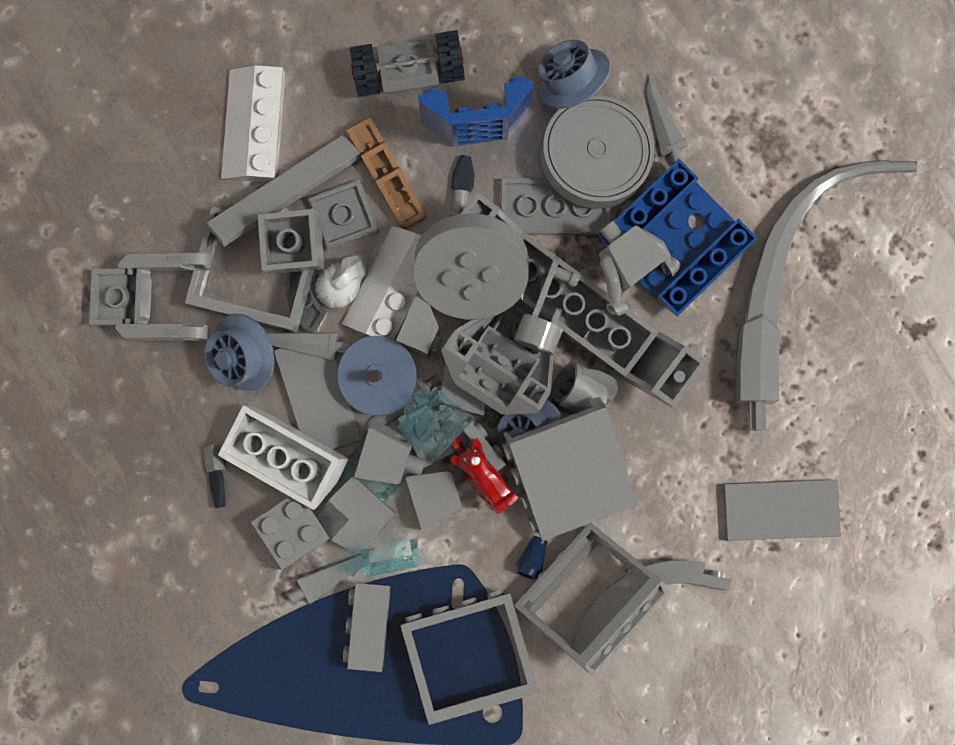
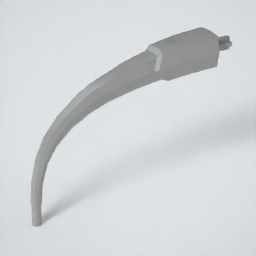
(759, 336)

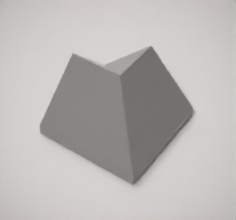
(354, 515)

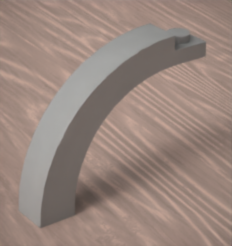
(619, 593)

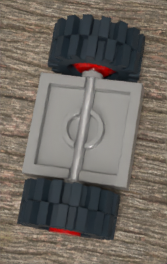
(407, 64)

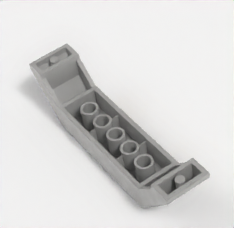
(618, 342)

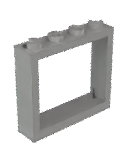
(196, 288)
(443, 614)
(622, 624)

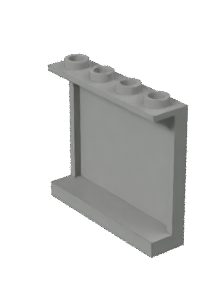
(570, 471)

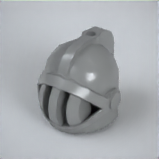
(585, 386)

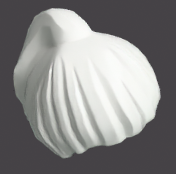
(341, 282)

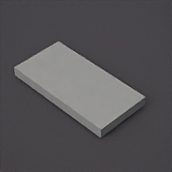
(543, 211)
(317, 398)
(782, 510)

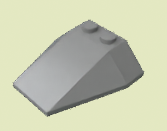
(497, 368)

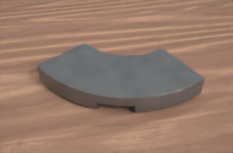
(313, 313)

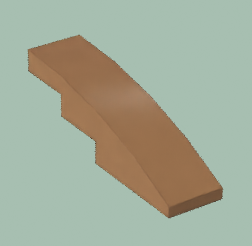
(386, 172)

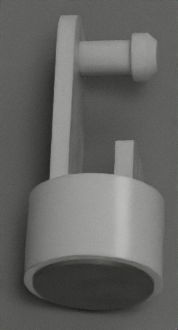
(536, 332)

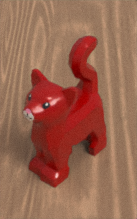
(482, 476)

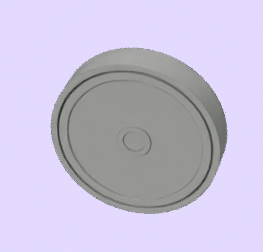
(597, 152)
(471, 266)

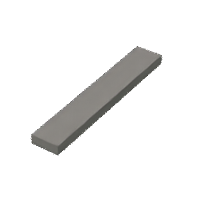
(284, 189)

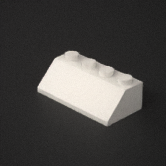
(253, 124)
(387, 289)
(282, 456)

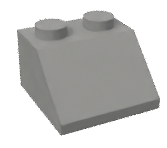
(420, 330)

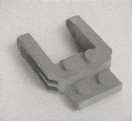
(124, 296)

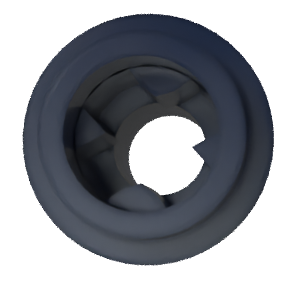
(532, 558)

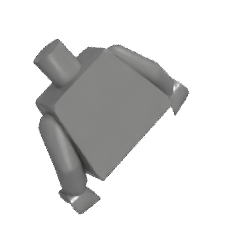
(629, 260)

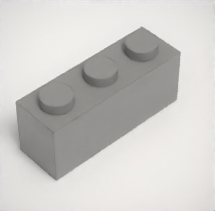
(367, 627)

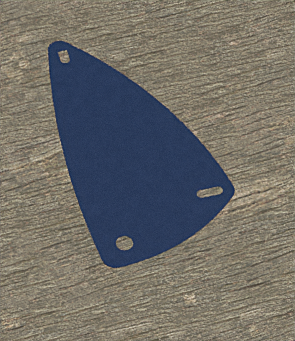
(298, 679)

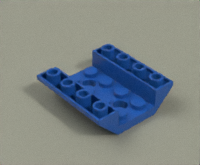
(477, 126)
(701, 252)

